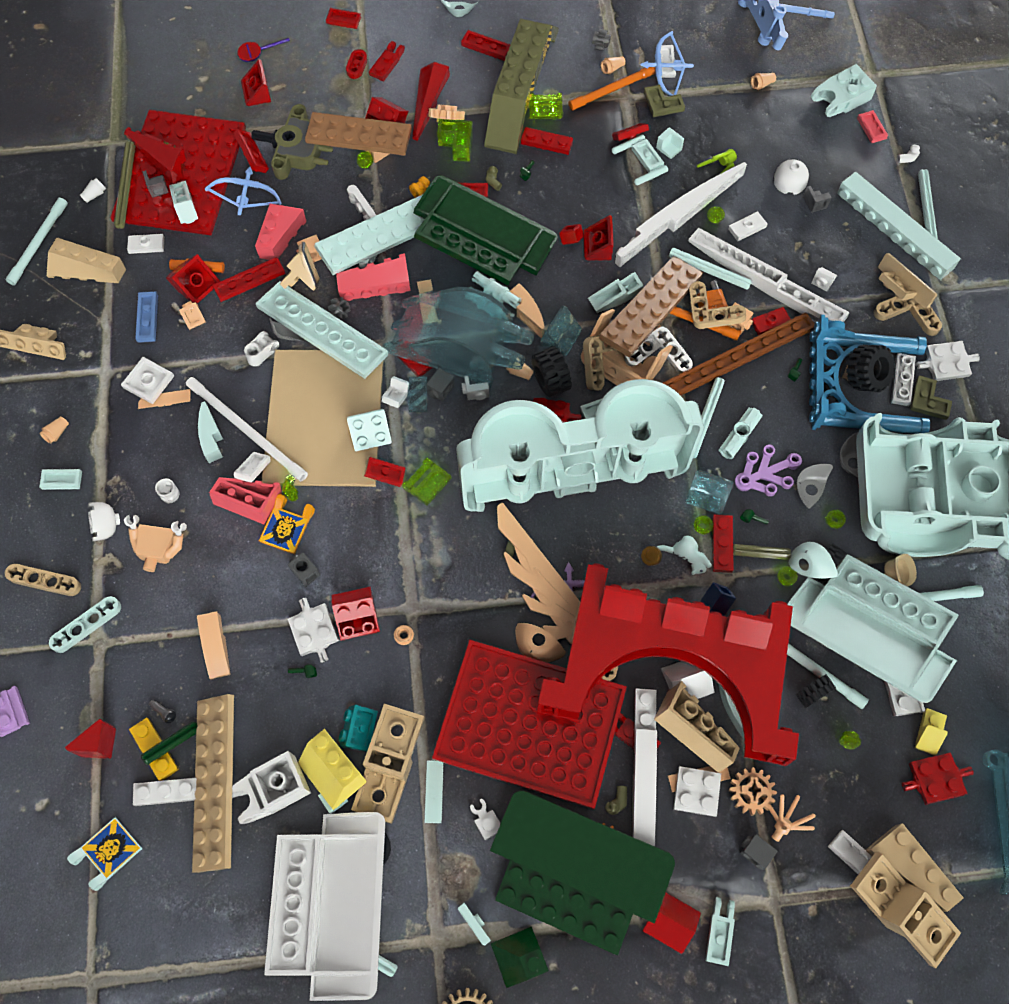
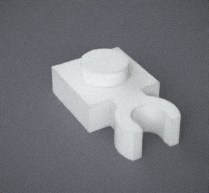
(487, 822)

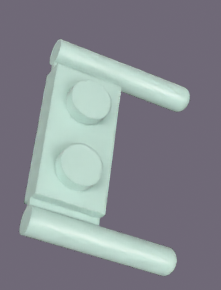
(646, 155)

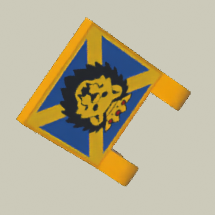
(285, 528)

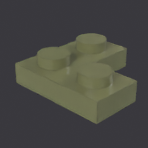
(662, 105)
(925, 401)

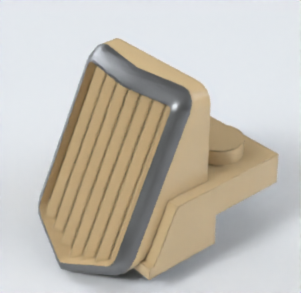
(303, 268)

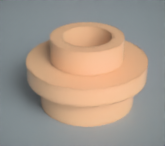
(403, 629)

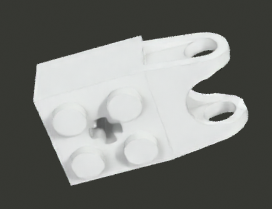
(264, 791)

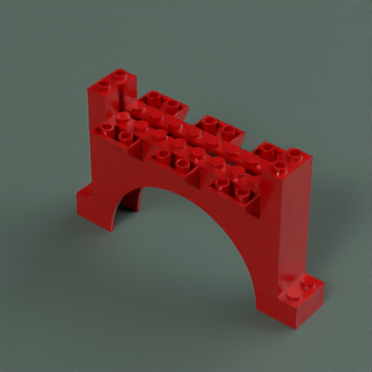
(738, 651)

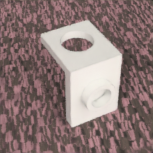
(823, 279)

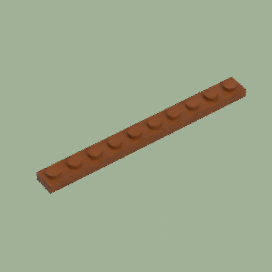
(741, 354)

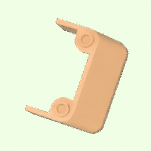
(614, 363)

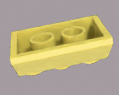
(330, 769)

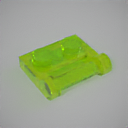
(546, 107)
(431, 484)

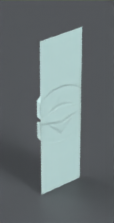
(434, 793)

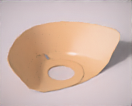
(548, 652)

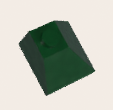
(519, 957)

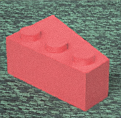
(278, 229)
(246, 498)

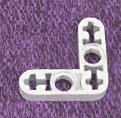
(658, 344)

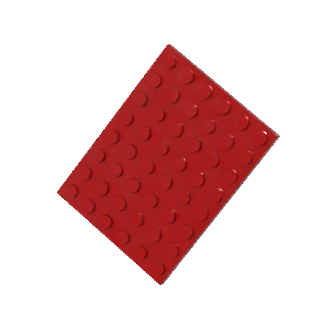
(209, 155)
(500, 734)

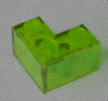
(457, 135)

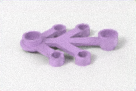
(766, 473)

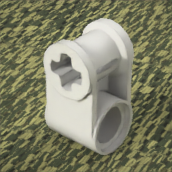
(262, 347)

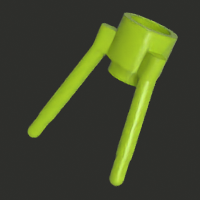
(725, 158)

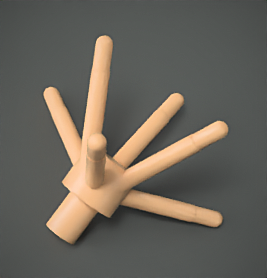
(783, 824)

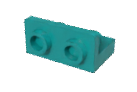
(357, 728)

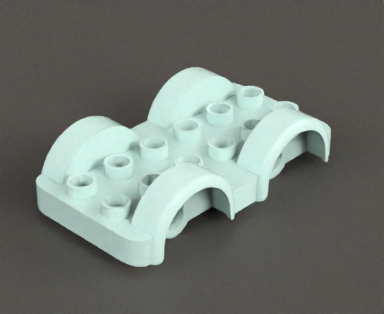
(570, 457)
(934, 488)

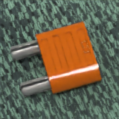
(714, 297)

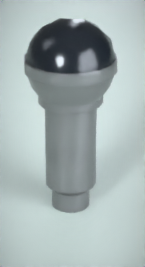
(167, 715)

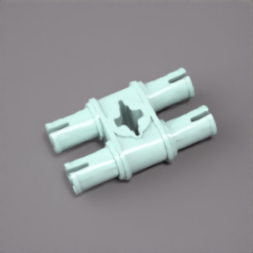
(496, 290)

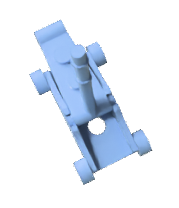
(769, 19)

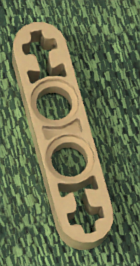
(42, 580)

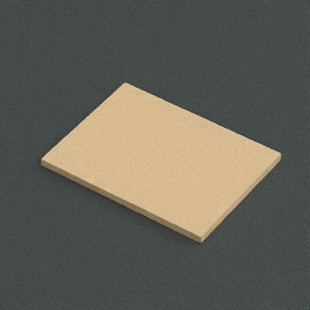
(310, 415)

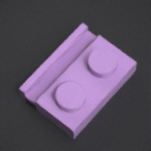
(12, 711)

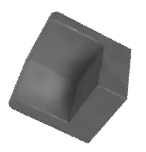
(155, 185)
(816, 200)

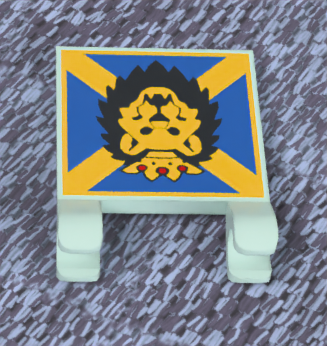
(107, 851)

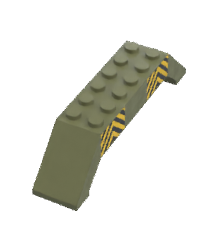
(517, 84)

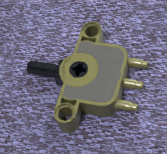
(291, 145)

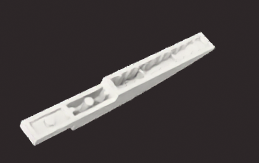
(678, 212)
(766, 277)
(644, 767)

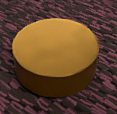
(651, 555)

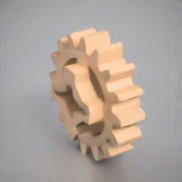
(446, 112)
(752, 801)

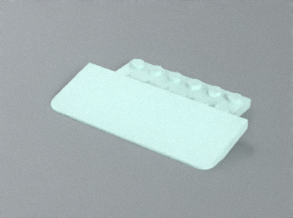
(878, 626)

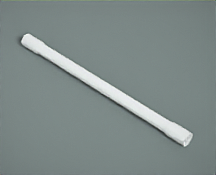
(291, 466)

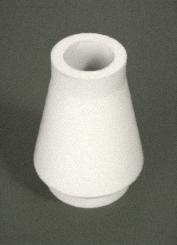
(93, 190)

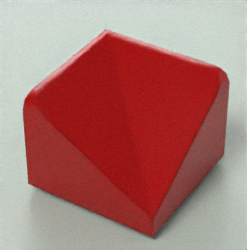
(571, 234)

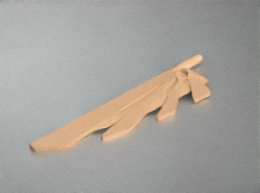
(538, 573)

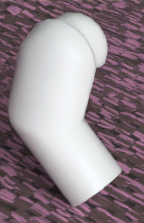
(911, 156)

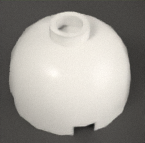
(791, 176)
(102, 520)

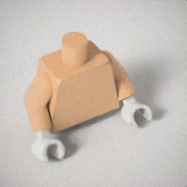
(155, 543)

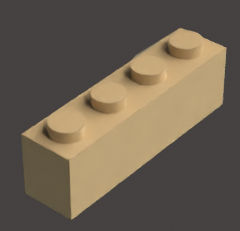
(77, 261)

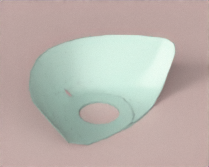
(458, 12)
(818, 558)

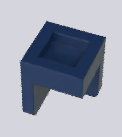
(718, 598)

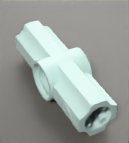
(735, 440)

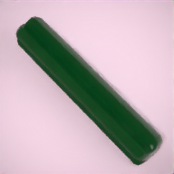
(169, 743)

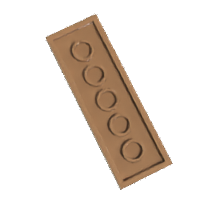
(358, 133)

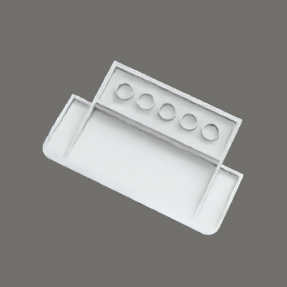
(329, 907)

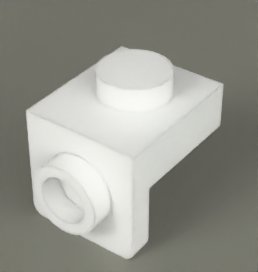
(475, 391)
(396, 392)

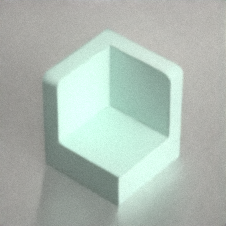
(670, 143)

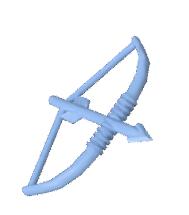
(677, 65)
(242, 199)

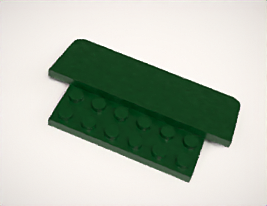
(481, 231)
(578, 871)

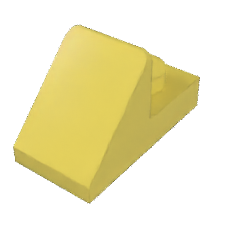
(931, 732)

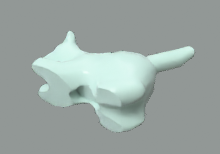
(688, 550)

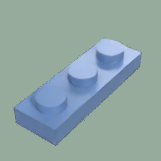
(146, 317)

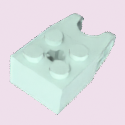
(845, 91)

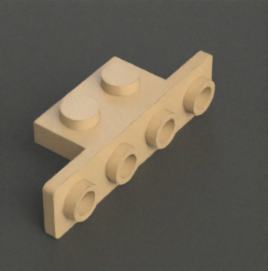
(904, 282)
(34, 341)

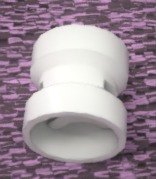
(163, 488)

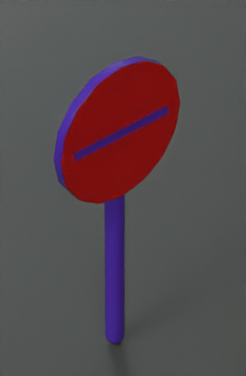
(251, 51)

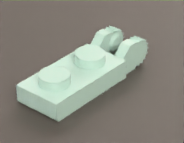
(720, 934)

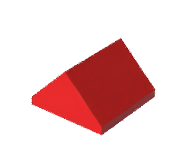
(255, 85)
(599, 240)
(95, 741)
(674, 923)

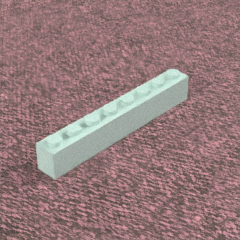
(898, 226)

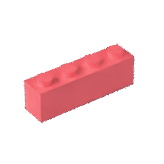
(374, 279)

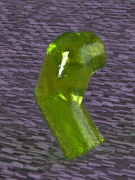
(289, 489)

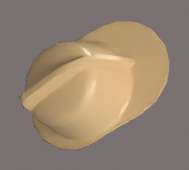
(901, 569)

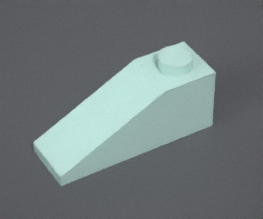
(183, 202)

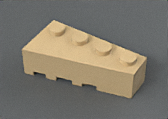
(695, 728)
(916, 866)

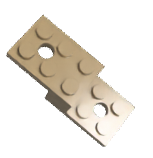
(388, 762)
(905, 909)

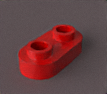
(356, 64)

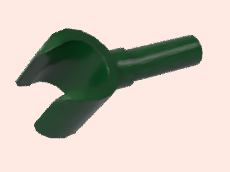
(525, 173)
(794, 373)
(749, 514)
(309, 670)

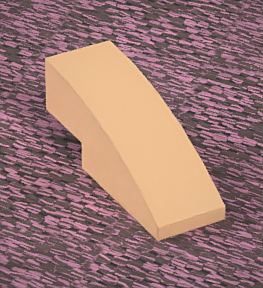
(528, 310)
(213, 644)

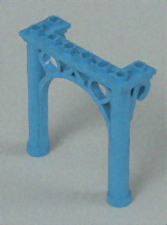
(835, 414)

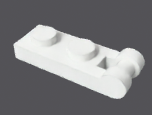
(360, 202)

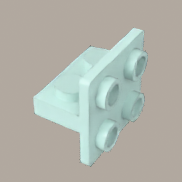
(369, 429)

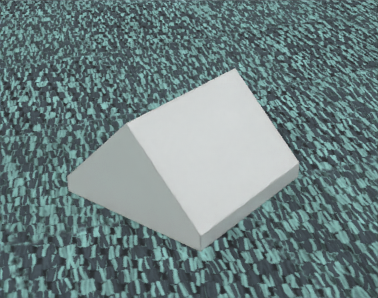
(695, 679)

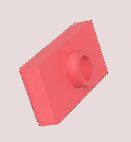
(872, 126)

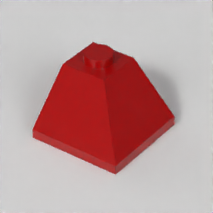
(193, 279)

